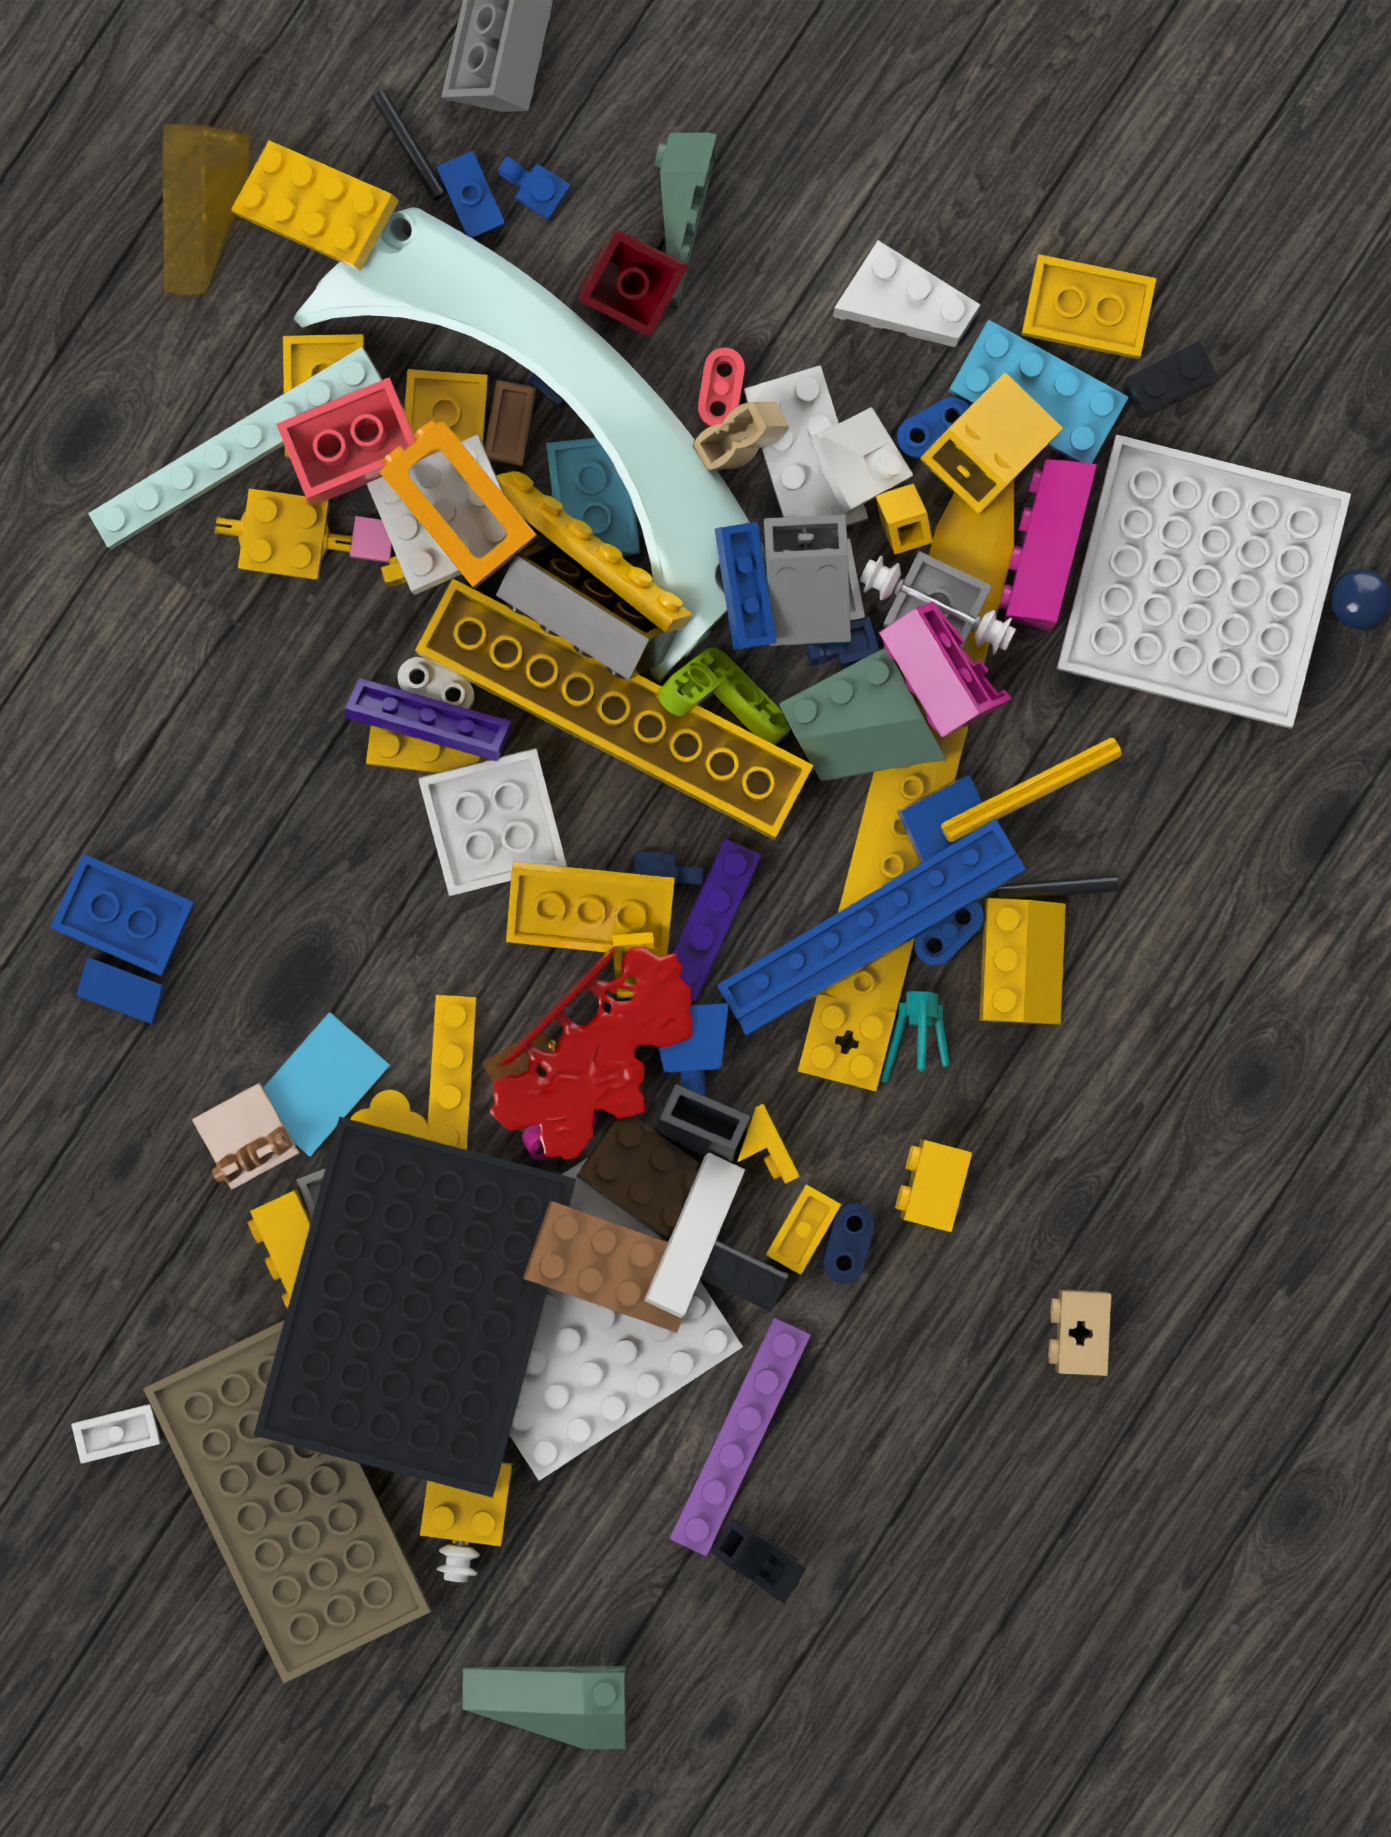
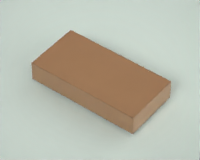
(510, 423)

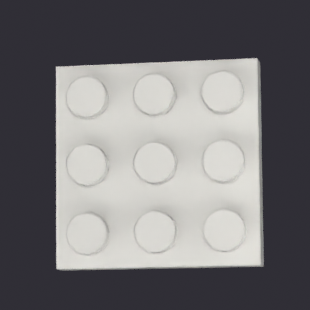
(456, 502)
(489, 818)

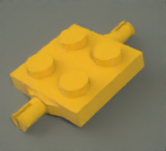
(283, 534)

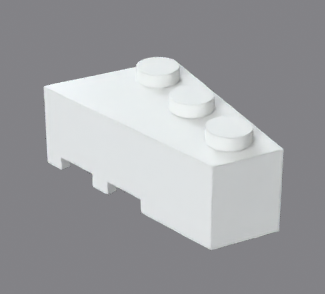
(906, 299)

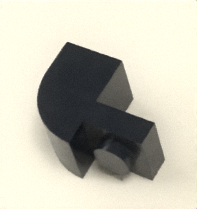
(759, 1560)

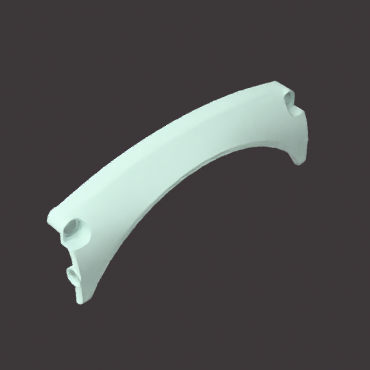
(472, 290)

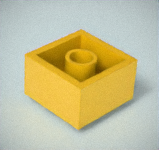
(933, 1185)

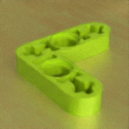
(729, 686)

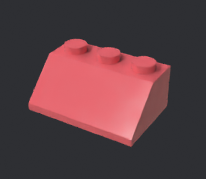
(346, 440)

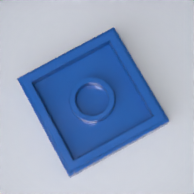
(925, 816)

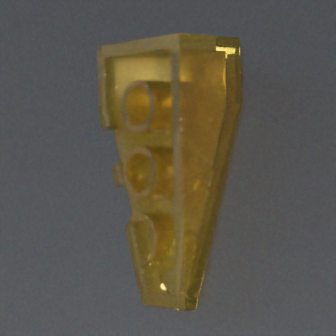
(200, 185)

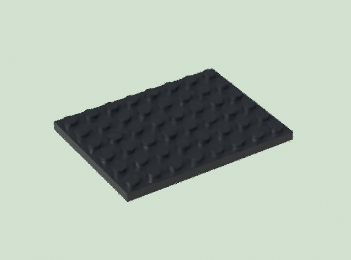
(412, 1308)

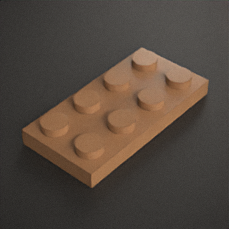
(598, 1263)

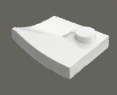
(860, 460)

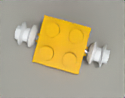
(465, 1519)

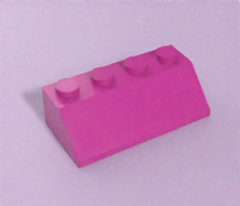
(1048, 543)

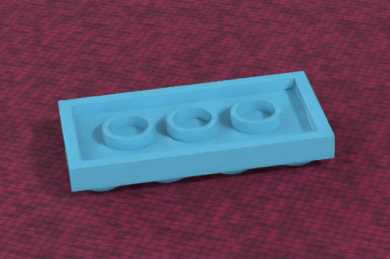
(1067, 394)

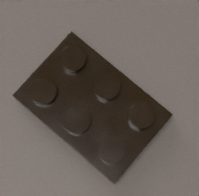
(641, 1174)

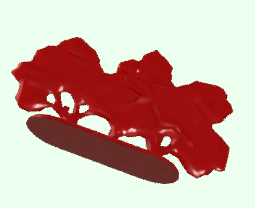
(595, 1060)

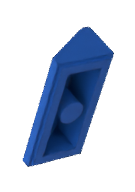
(120, 990)

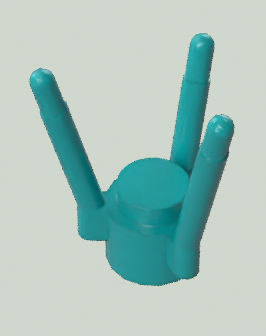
(921, 1010)

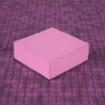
(370, 540)

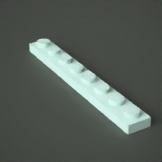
(226, 452)

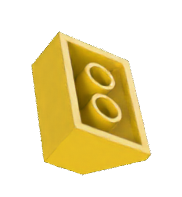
(1022, 961)

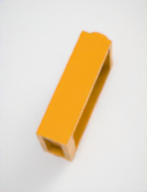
(396, 474)

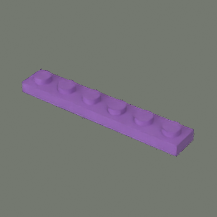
(740, 1436)

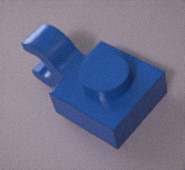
(538, 190)

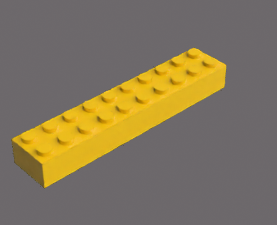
(617, 715)

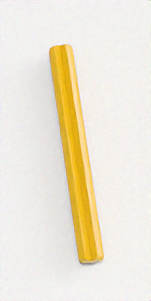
(1031, 789)

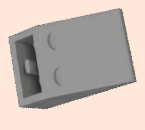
(808, 579)

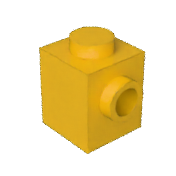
(904, 519)

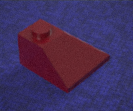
(631, 281)

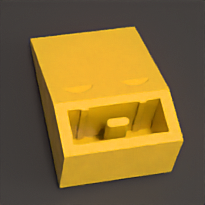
(991, 443)

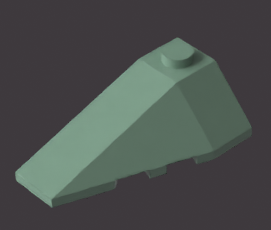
(685, 178)
(563, 1703)

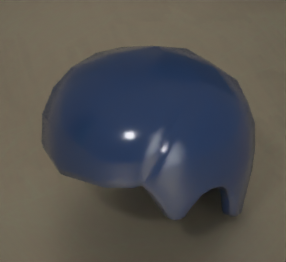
(1361, 600)

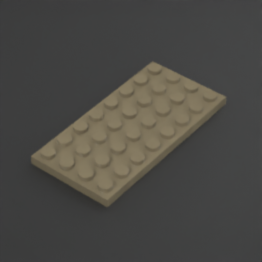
(288, 1520)

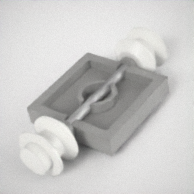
(952, 591)

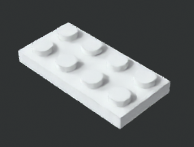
(793, 459)

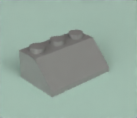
(497, 53)

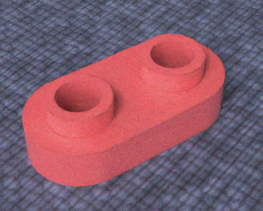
(718, 388)

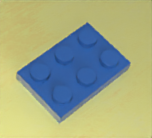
(122, 915)

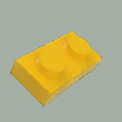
(803, 1229)

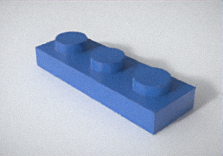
(745, 585)

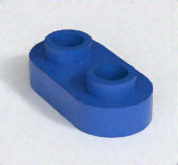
(931, 423)
(951, 935)

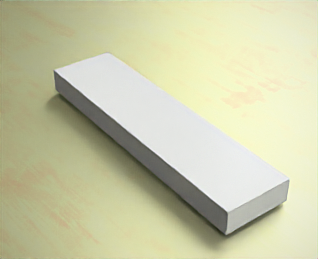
(694, 1235)

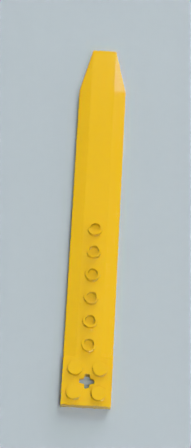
(883, 851)

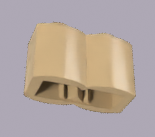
(741, 435)

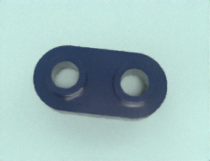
(849, 1243)

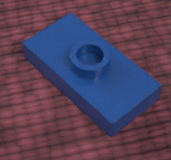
(471, 195)

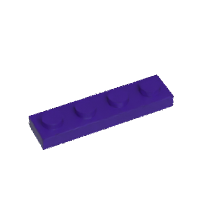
(428, 719)
(714, 912)

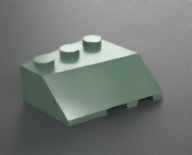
(861, 721)

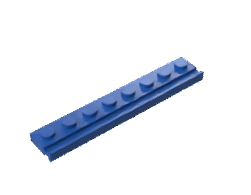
(872, 927)

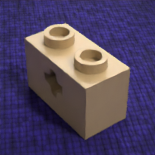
(1094, 1312)

